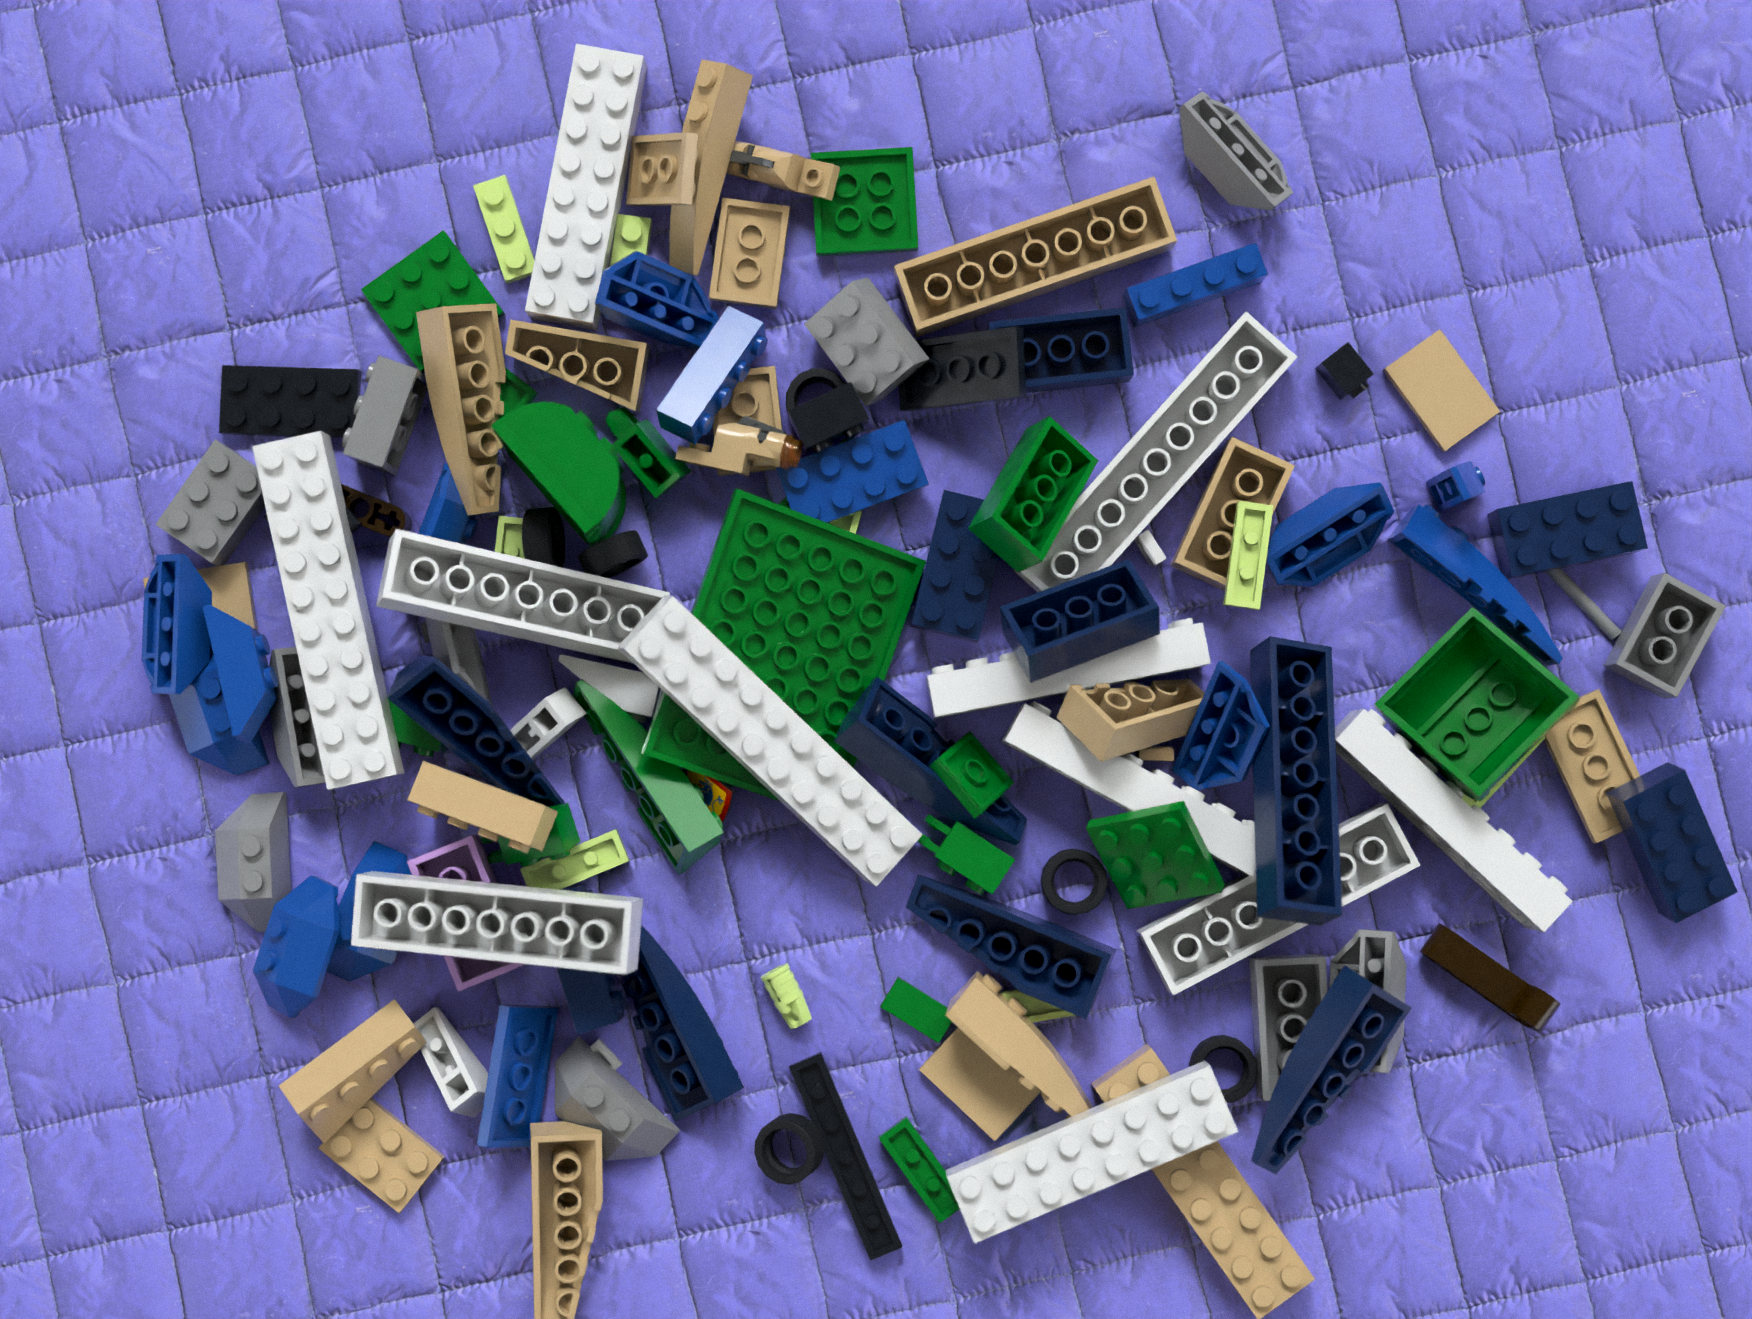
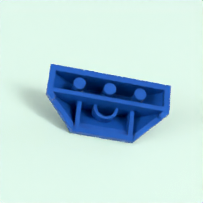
(656, 301)
(446, 513)
(1328, 534)
(174, 624)
(242, 672)
(207, 726)
(1223, 733)
(298, 946)
(356, 961)

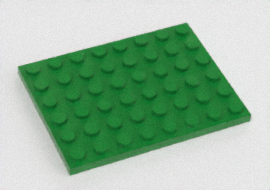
(804, 613)

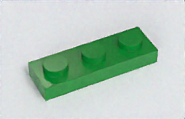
(920, 1168)

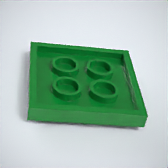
(870, 204)
(422, 281)
(1155, 855)

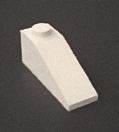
(627, 688)
(547, 722)
(453, 1064)

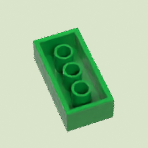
(1033, 494)

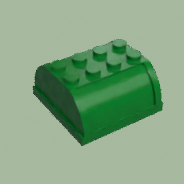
(567, 465)
(1475, 704)

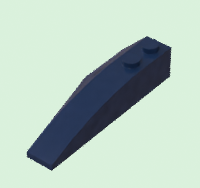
(469, 728)
(901, 744)
(1022, 948)
(679, 1035)
(1334, 1047)

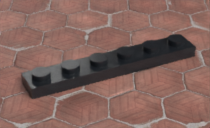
(846, 1156)

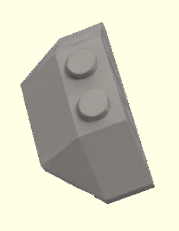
(1232, 155)
(459, 651)
(293, 722)
(254, 858)
(1381, 961)
(602, 1099)

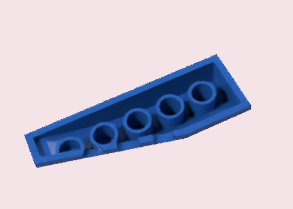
(1471, 576)

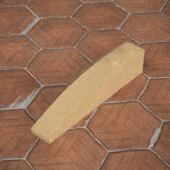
(715, 116)
(464, 388)
(1013, 1040)
(564, 1212)

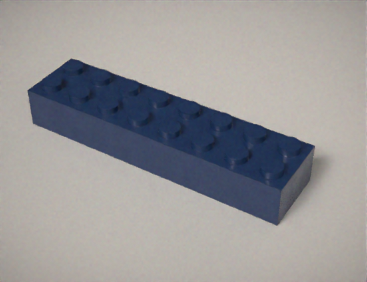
(1296, 784)

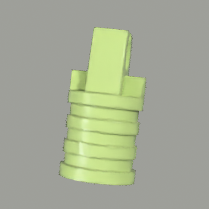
(787, 995)

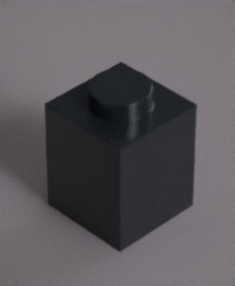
(1345, 372)

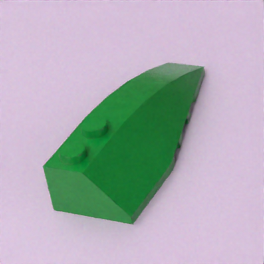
(668, 800)

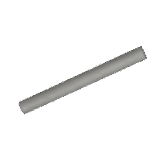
(1584, 603)

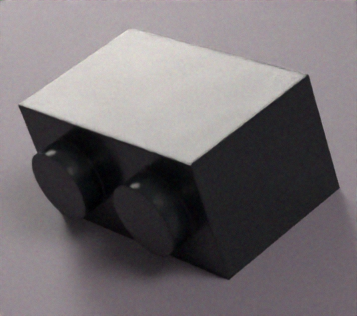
(829, 418)

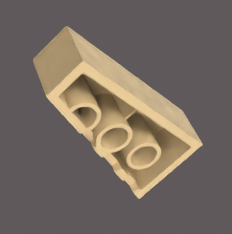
(591, 361)
(1129, 717)
(482, 806)
(352, 1070)

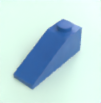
(1456, 485)

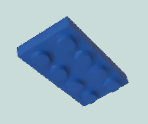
(855, 474)
(517, 1075)

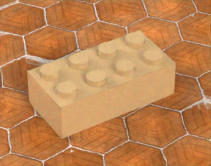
(1239, 475)

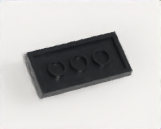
(967, 370)
(287, 400)

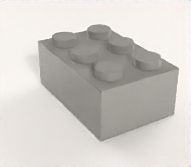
(866, 341)
(385, 415)
(215, 504)
(1664, 635)

